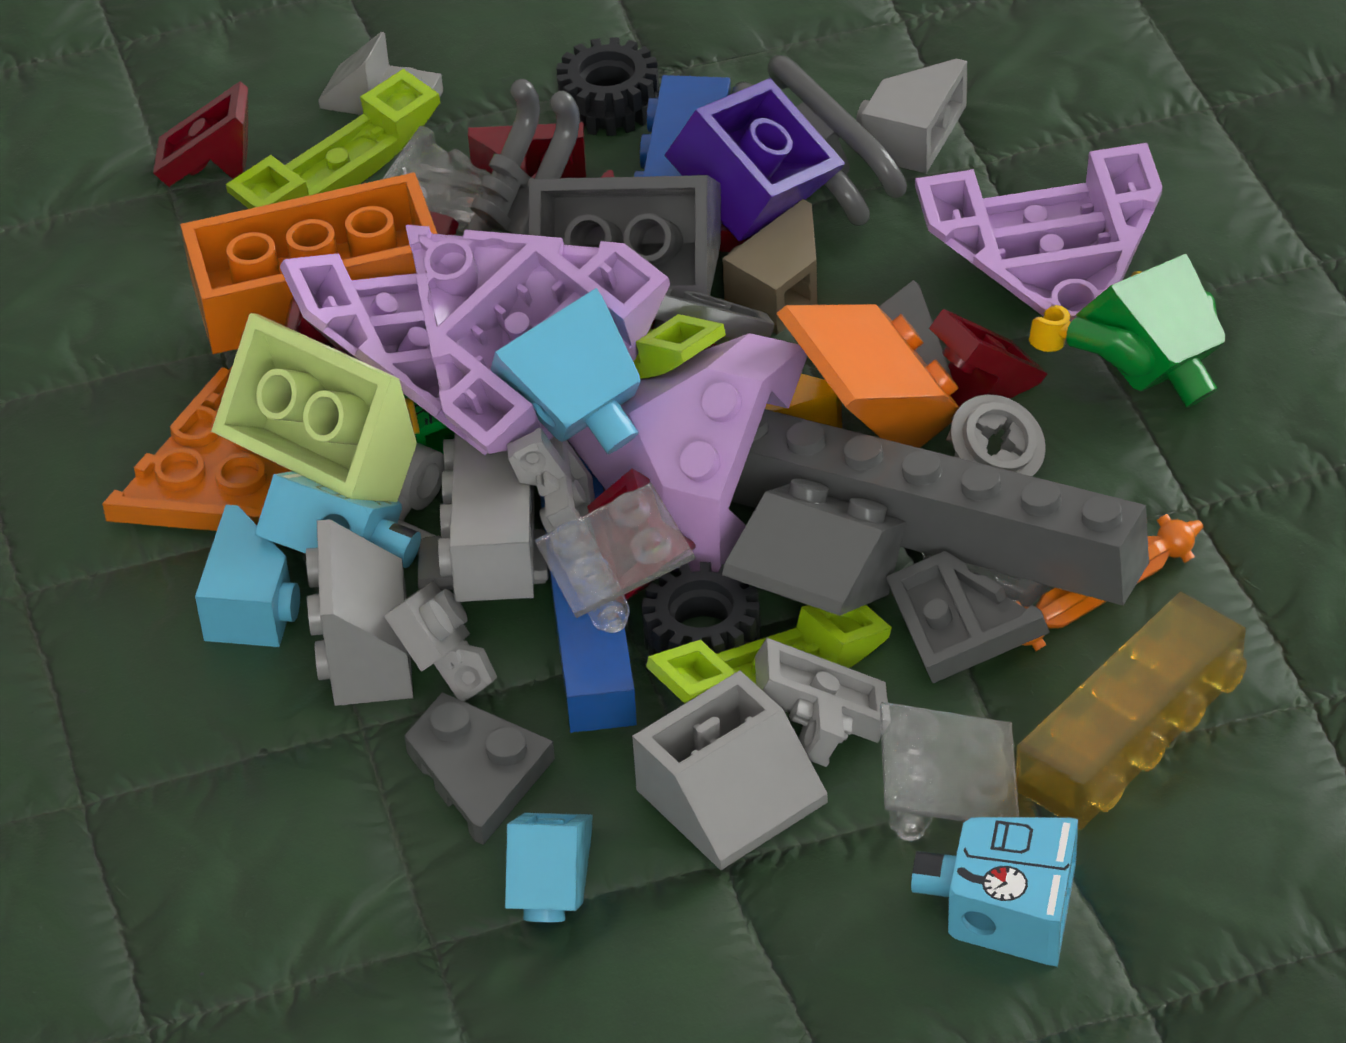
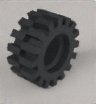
(610, 84)
(700, 595)

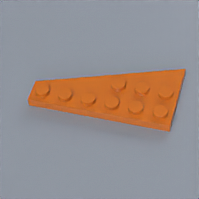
(194, 473)

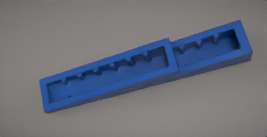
(593, 664)

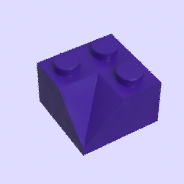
(758, 153)

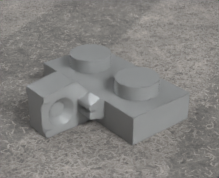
(556, 473)
(434, 633)
(821, 697)

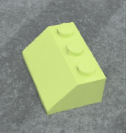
(317, 412)

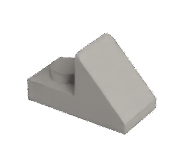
(363, 72)

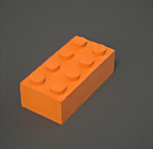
(239, 254)

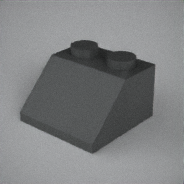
(817, 547)

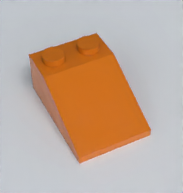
(875, 369)

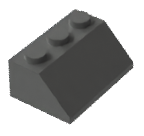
(661, 218)

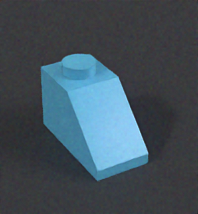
(245, 586)
(547, 864)

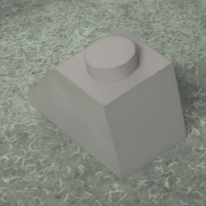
(916, 112)

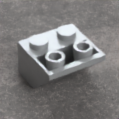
(355, 592)
(727, 770)

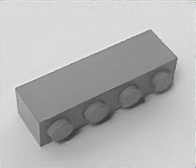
(485, 525)

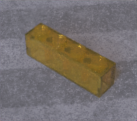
(1131, 710)

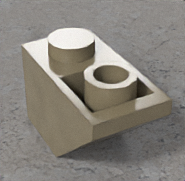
(775, 266)

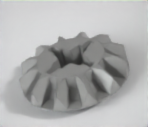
(985, 415)

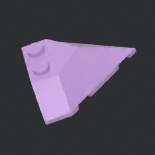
(1052, 241)
(497, 286)
(372, 322)
(698, 435)

